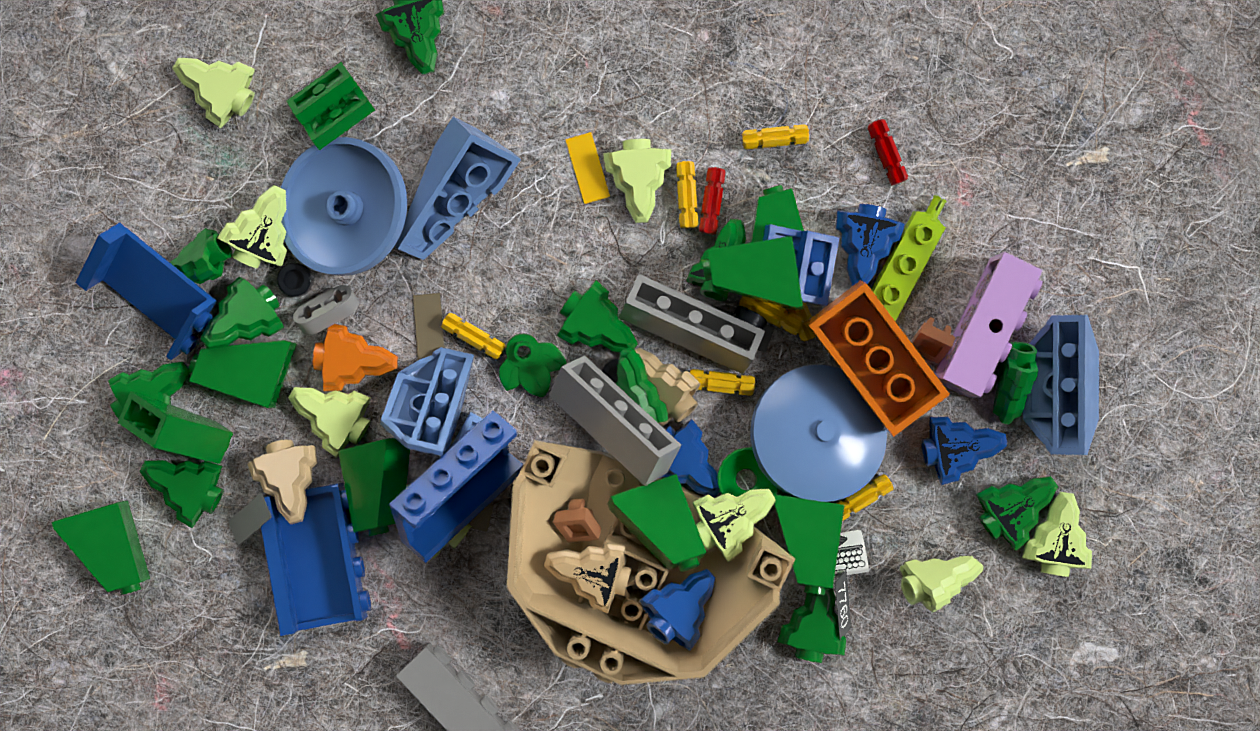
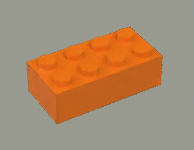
(877, 358)

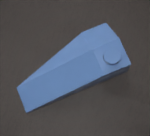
(457, 178)

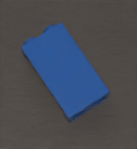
(149, 285)

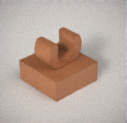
(933, 342)
(577, 522)

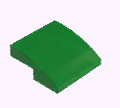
(330, 106)

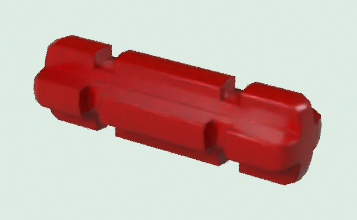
(887, 152)
(712, 200)

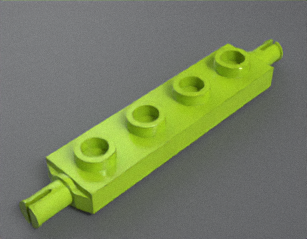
(909, 257)

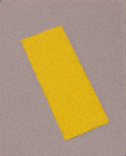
(587, 168)

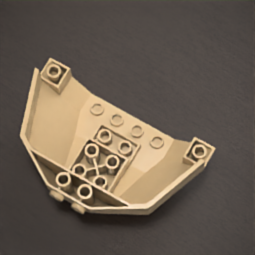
(618, 642)

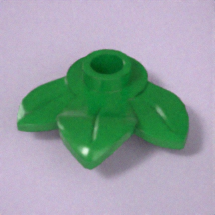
(533, 369)

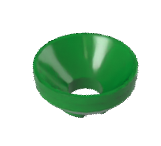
(735, 462)

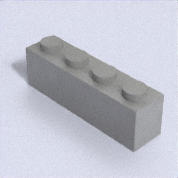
(691, 324)
(614, 420)
(450, 694)

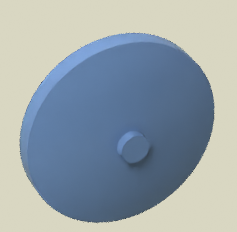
(343, 207)
(816, 435)

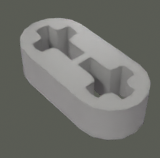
(326, 310)

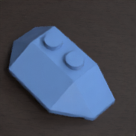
(1066, 391)
(428, 401)

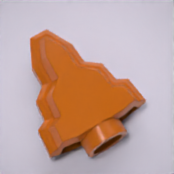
(349, 358)

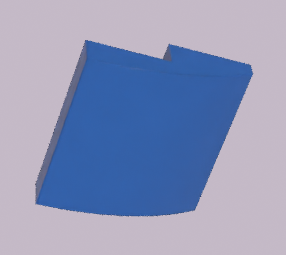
(814, 259)

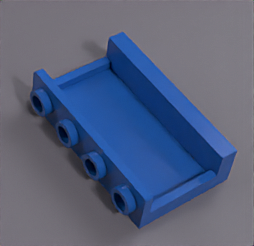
(456, 487)
(315, 563)

